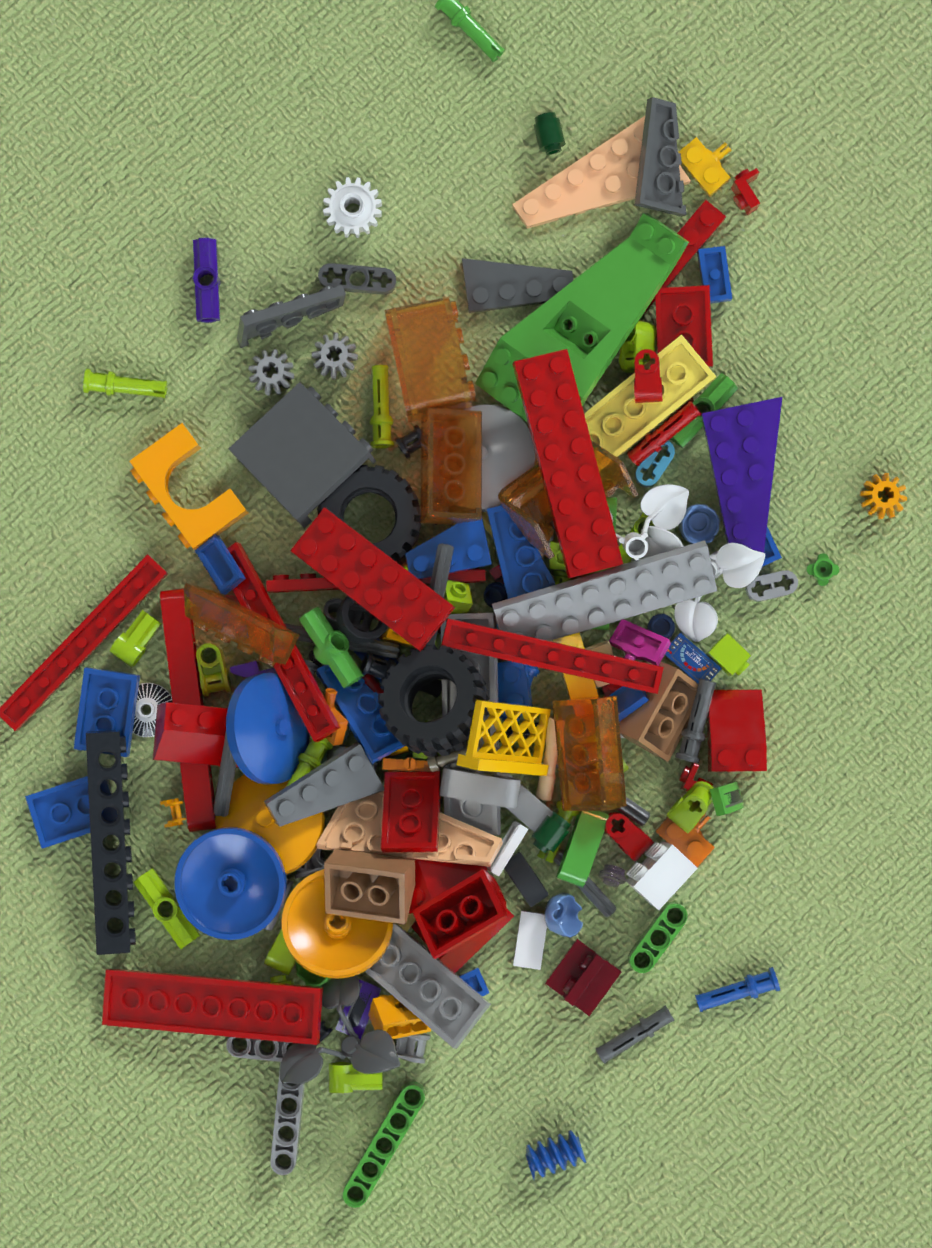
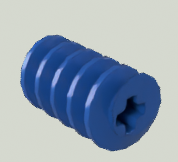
(554, 1154)

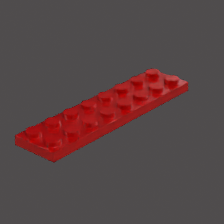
(567, 463)
(212, 1006)

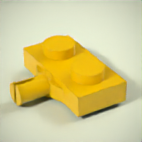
(705, 165)

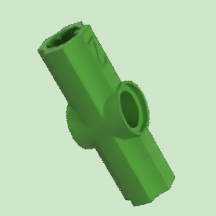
(714, 398)
(331, 647)

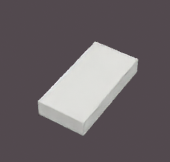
(510, 843)
(530, 940)

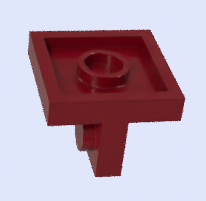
(583, 977)

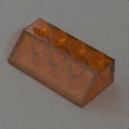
(451, 466)
(238, 624)
(589, 753)

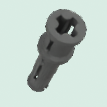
(693, 734)

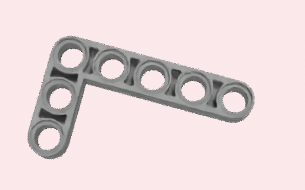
(282, 1116)

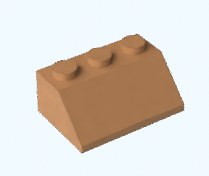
(661, 720)
(369, 886)

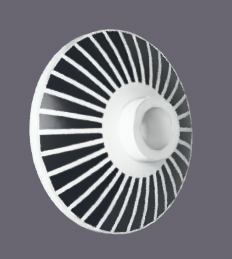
(152, 695)

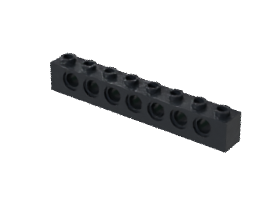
(109, 940)

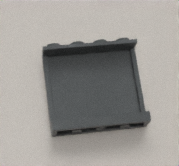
(301, 452)

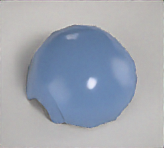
(699, 524)
(562, 915)

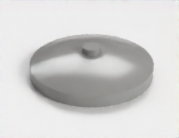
(505, 451)

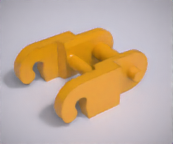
(175, 812)

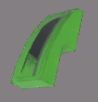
(727, 798)

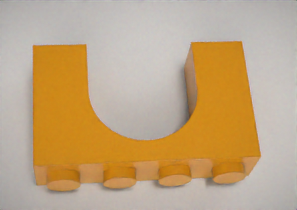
(155, 468)

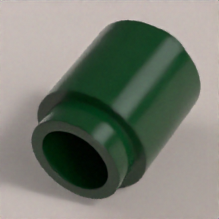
(549, 133)
(551, 832)

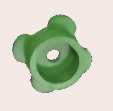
(830, 569)

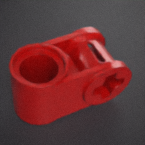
(647, 382)
(629, 838)

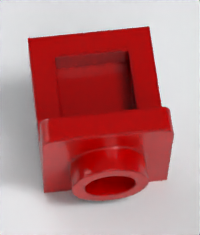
(744, 195)

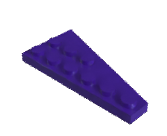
(742, 462)

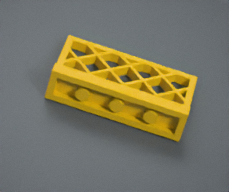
(512, 762)

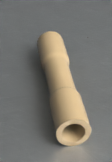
(546, 783)

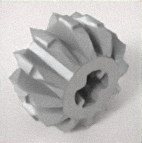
(344, 357)
(265, 365)

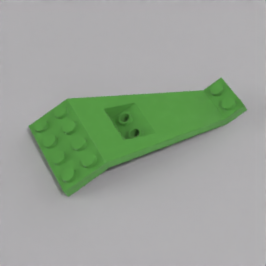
(599, 302)

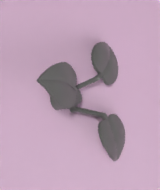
(369, 1056)

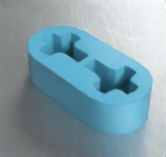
(659, 467)

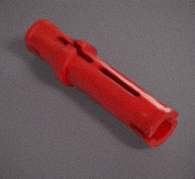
(663, 434)

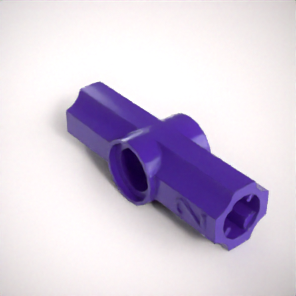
(206, 264)

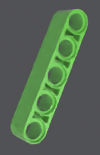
(382, 1157)

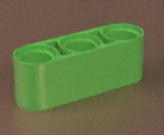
(582, 847)
(670, 930)

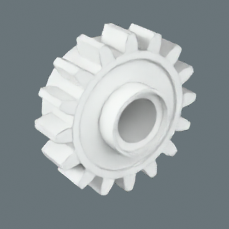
(352, 193)

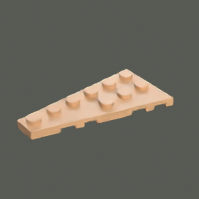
(594, 181)
(359, 829)

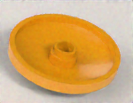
(247, 810)
(329, 942)

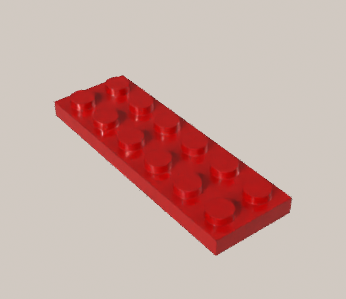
(372, 579)

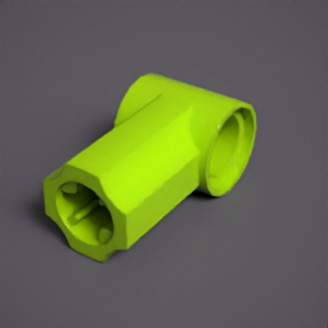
(131, 645)
(345, 1079)

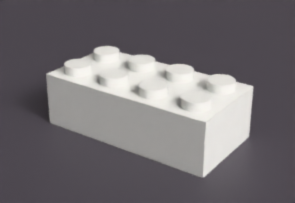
(660, 873)

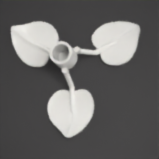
(666, 509)
(736, 562)

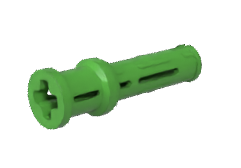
(461, 18)

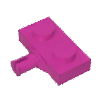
(639, 643)

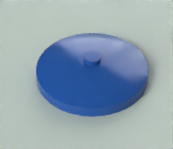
(265, 730)
(230, 883)

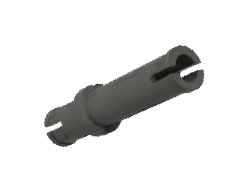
(635, 1034)

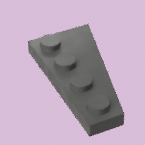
(659, 171)
(510, 285)
(288, 313)
(330, 785)

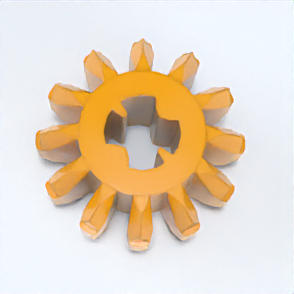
(890, 488)

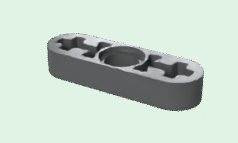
(377, 274)

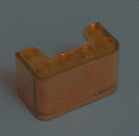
(430, 357)

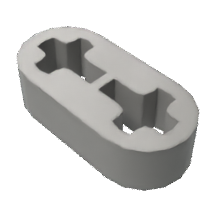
(772, 592)

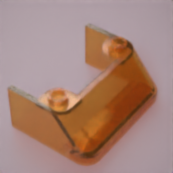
(528, 503)

